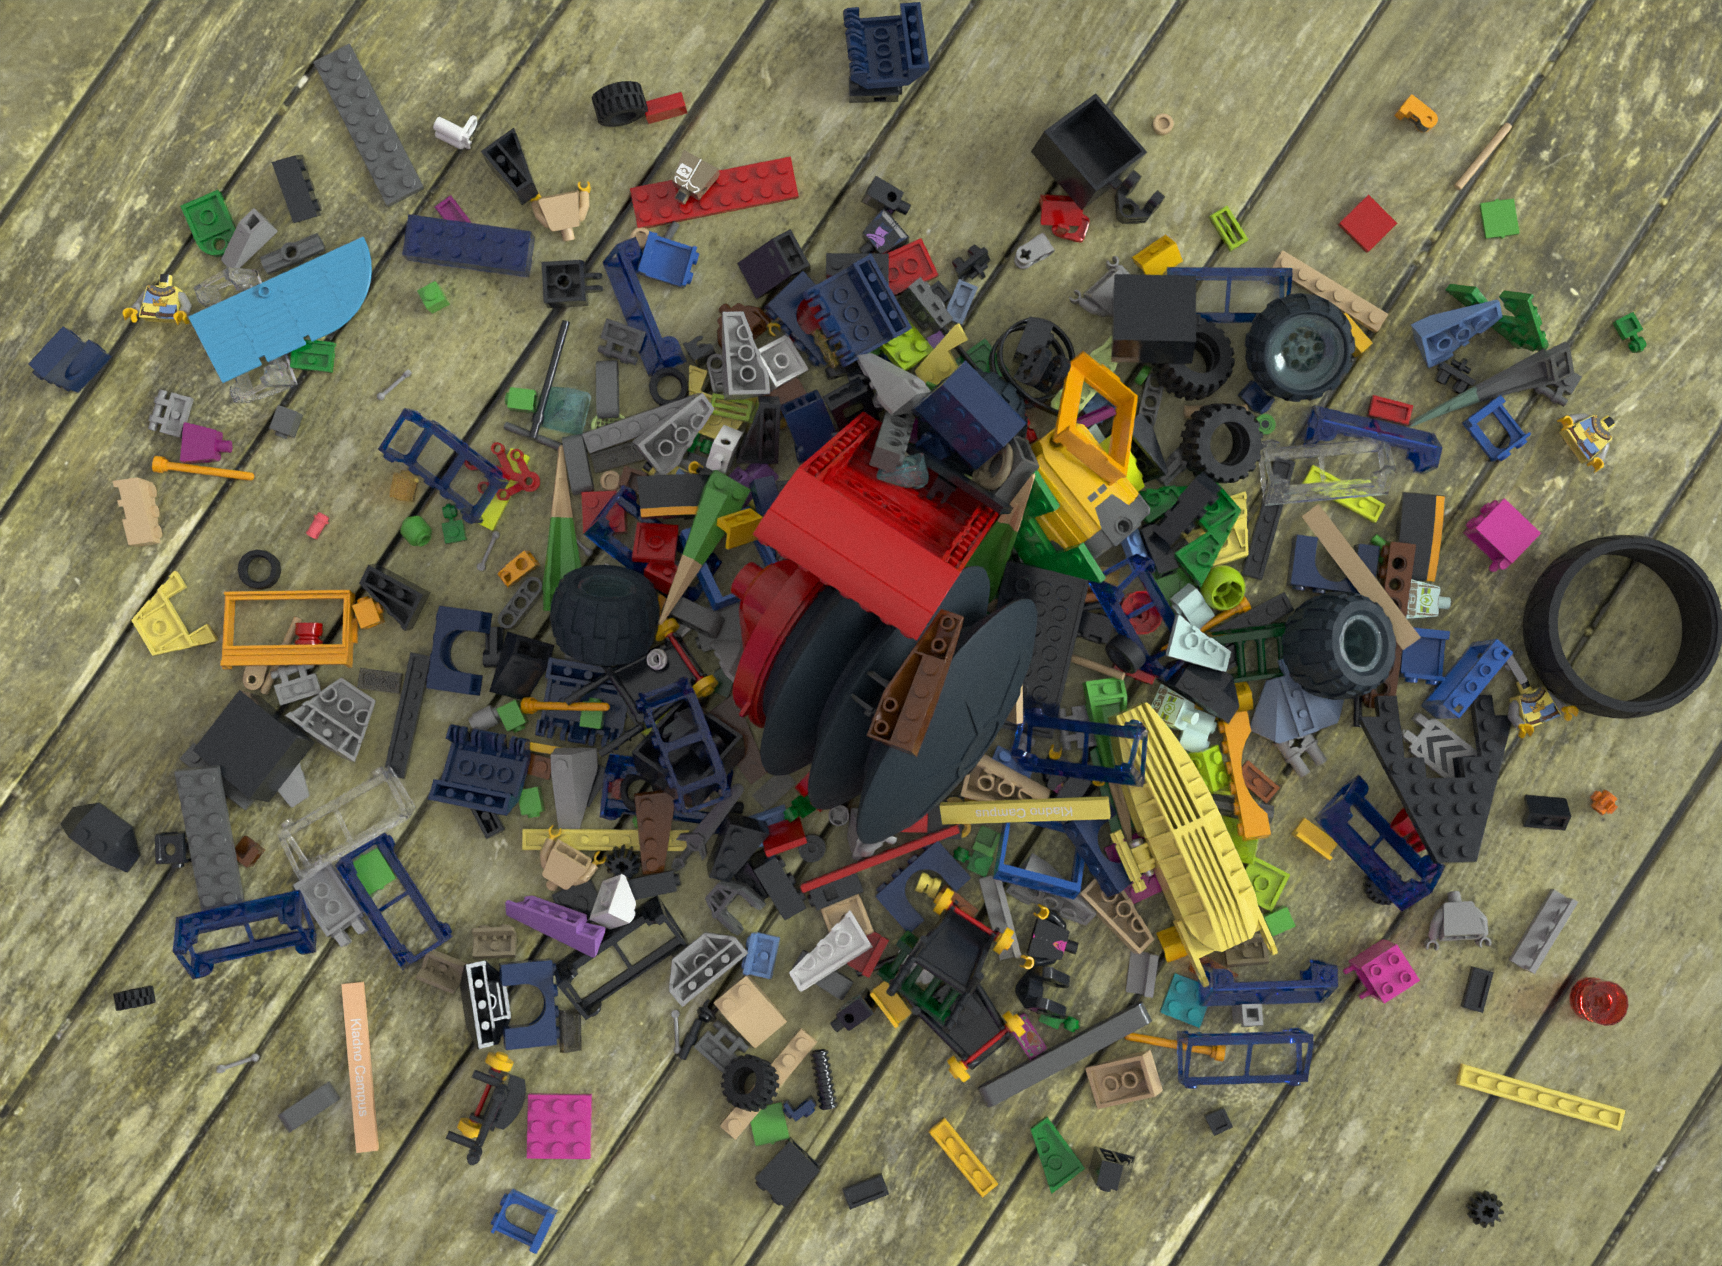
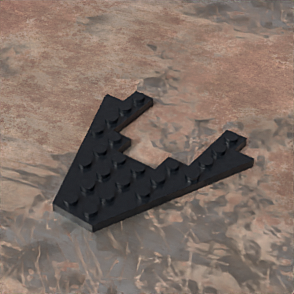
(1444, 811)

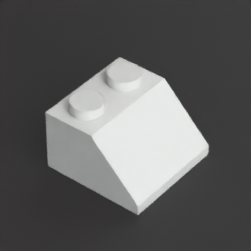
(782, 362)
(614, 903)

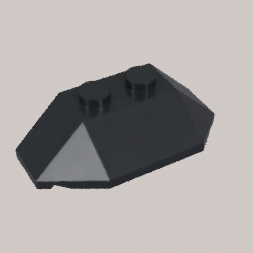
(1206, 688)
(103, 835)
(484, 1003)

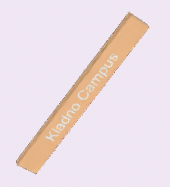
(360, 1067)

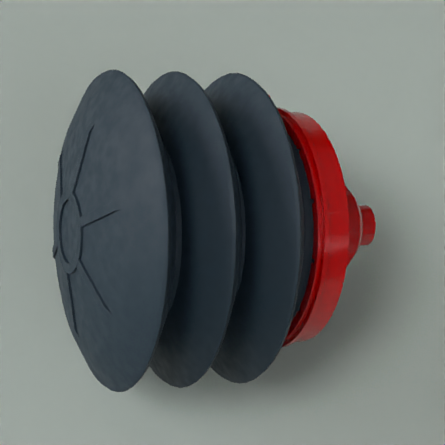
(813, 650)

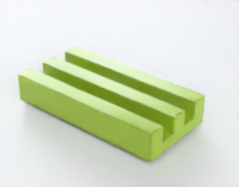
(1221, 232)
(728, 415)

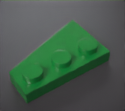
(1055, 1154)

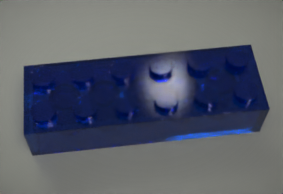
(468, 245)

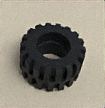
(619, 103)
(735, 1079)

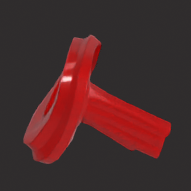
(1062, 230)

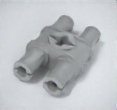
(1292, 754)

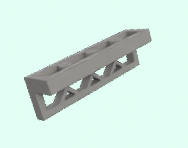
(999, 912)
(1542, 931)

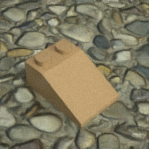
(750, 1011)
(1124, 1079)

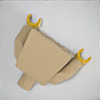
(562, 210)
(564, 864)

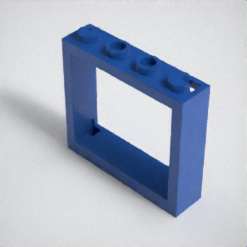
(707, 581)
(1467, 679)
(1035, 880)

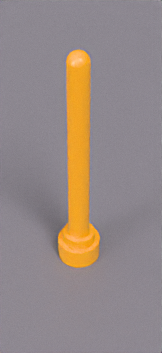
(162, 464)
(1243, 606)
(530, 705)
(1215, 1051)

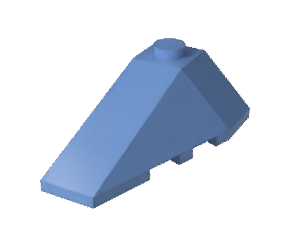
(1445, 332)

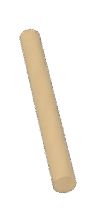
(1483, 156)
(287, 641)

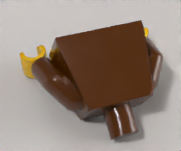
(755, 317)

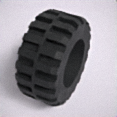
(1219, 364)
(1245, 445)

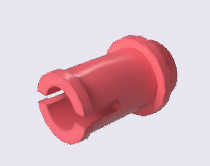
(317, 525)

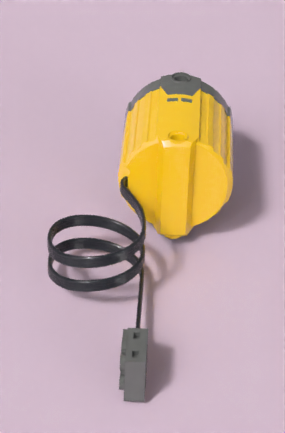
(1089, 507)

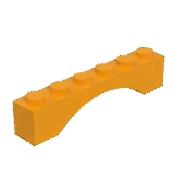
(1252, 819)

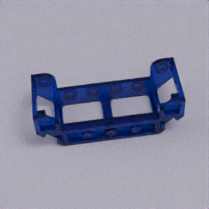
(470, 512)
(702, 735)

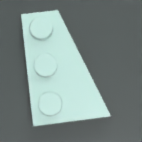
(1193, 646)

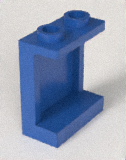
(667, 261)
(1424, 657)

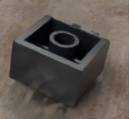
(576, 292)

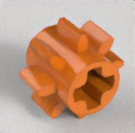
(1603, 802)

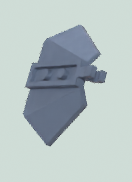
(1291, 712)

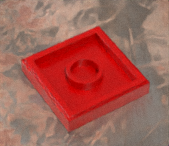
(1367, 223)
(655, 543)
(784, 836)

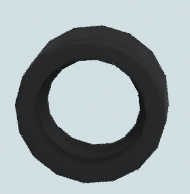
(658, 375)
(243, 569)
(1125, 653)
(624, 789)

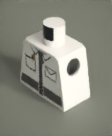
(721, 455)

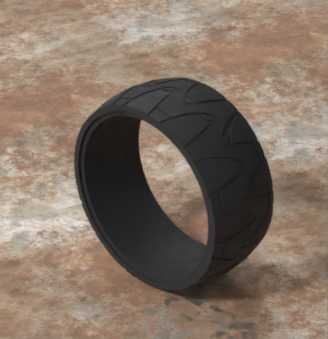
(1699, 617)

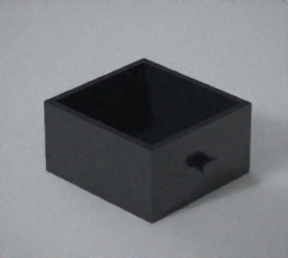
(1088, 151)
(1154, 318)
(254, 746)
(686, 770)

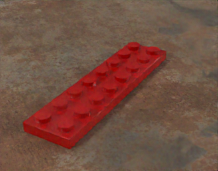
(732, 191)
(905, 267)

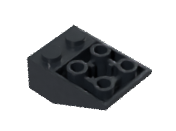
(774, 264)
(520, 666)

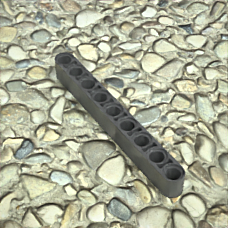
(1064, 1054)

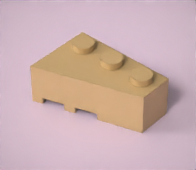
(140, 511)

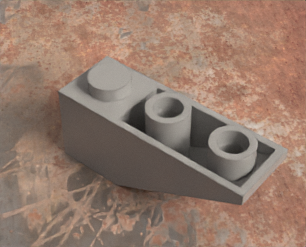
(247, 239)

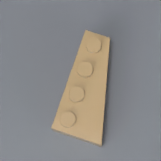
(995, 781)
(1118, 915)

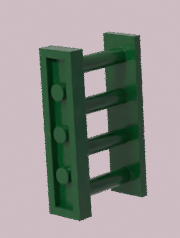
(1258, 634)
(912, 991)

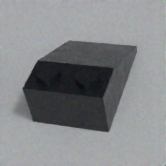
(1146, 450)

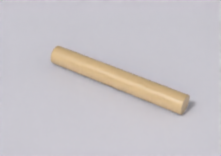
(1097, 667)

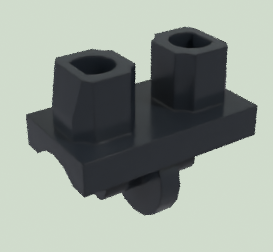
(974, 265)
(1462, 380)

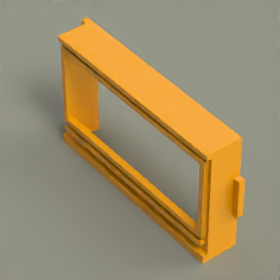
(1105, 382)
(289, 654)

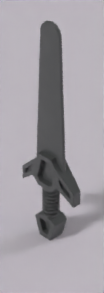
(701, 834)

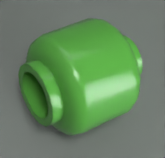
(416, 531)

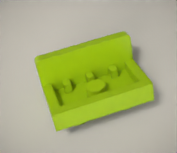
(1210, 767)

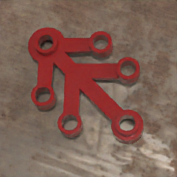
(509, 474)

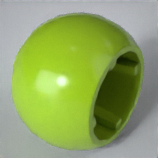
(1223, 588)

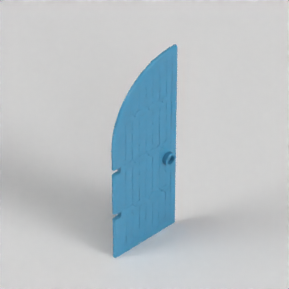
(284, 310)

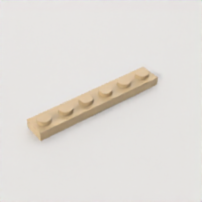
(1322, 286)
(784, 1064)

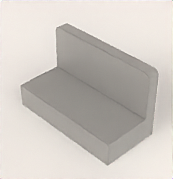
(1142, 973)

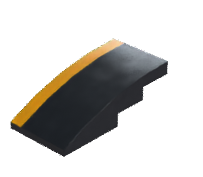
(670, 495)
(1421, 524)

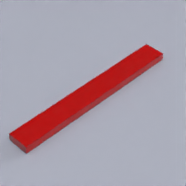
(880, 858)

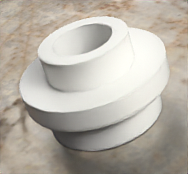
(652, 659)

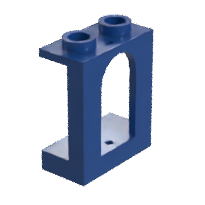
(1517, 436)
(502, 1225)

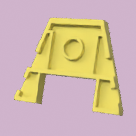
(940, 361)
(714, 424)
(1237, 541)
(162, 626)

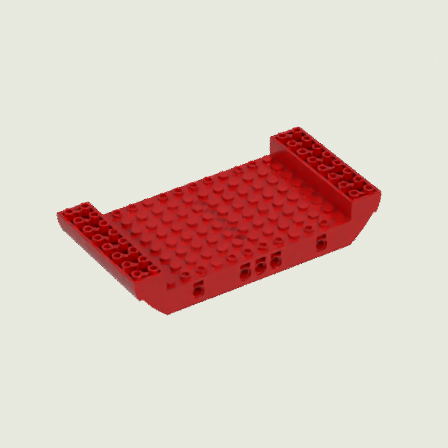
(871, 536)

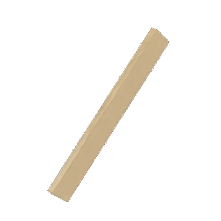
(1359, 573)

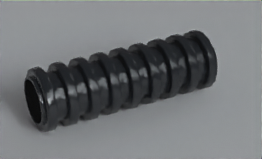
(823, 1079)

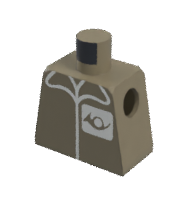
(693, 177)

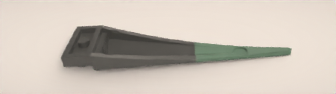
(1534, 371)

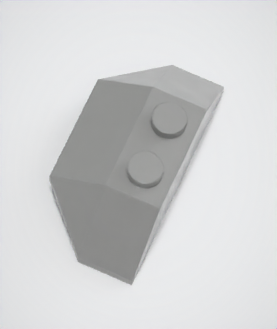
(702, 964)

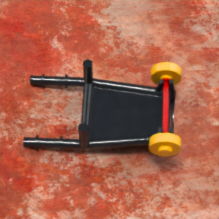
(639, 677)
(953, 953)
(977, 1037)
(502, 1108)

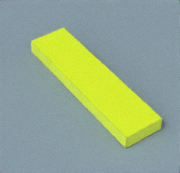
(1364, 506)
(496, 507)

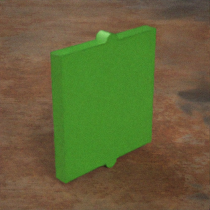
(1499, 218)
(373, 871)
(770, 1125)

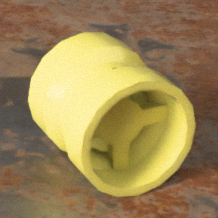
(932, 887)

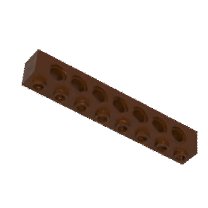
(1400, 595)

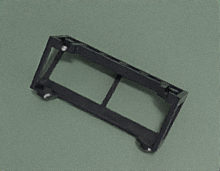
(650, 913)

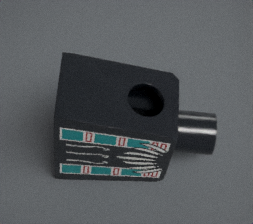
(860, 1007)

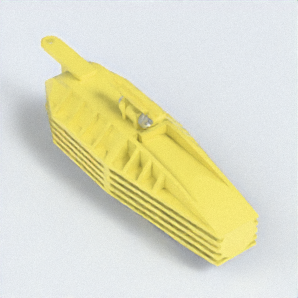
(1184, 845)

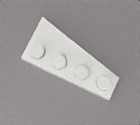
(835, 950)

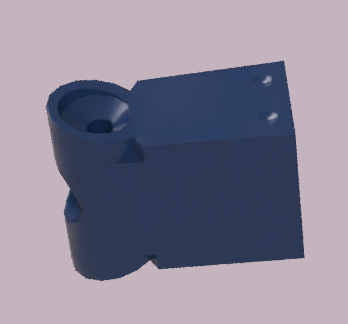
(808, 424)

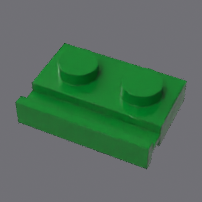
(314, 356)

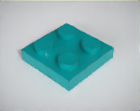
(1183, 1001)

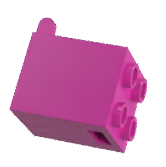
(1501, 533)
(1382, 971)

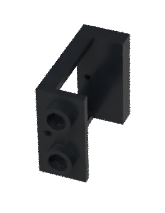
(846, 396)

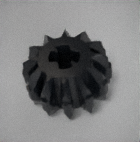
(617, 856)
(1491, 1213)

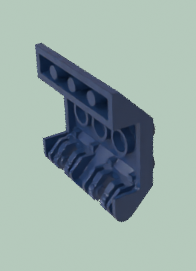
(886, 48)
(857, 309)
(969, 416)
(568, 676)
(482, 771)

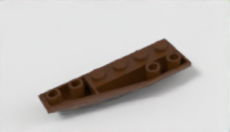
(916, 687)

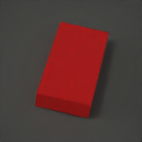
(1389, 410)

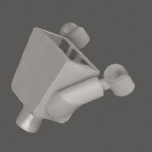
(1099, 297)
(858, 849)
(1458, 921)

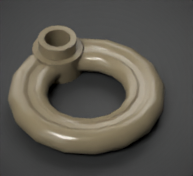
(983, 476)

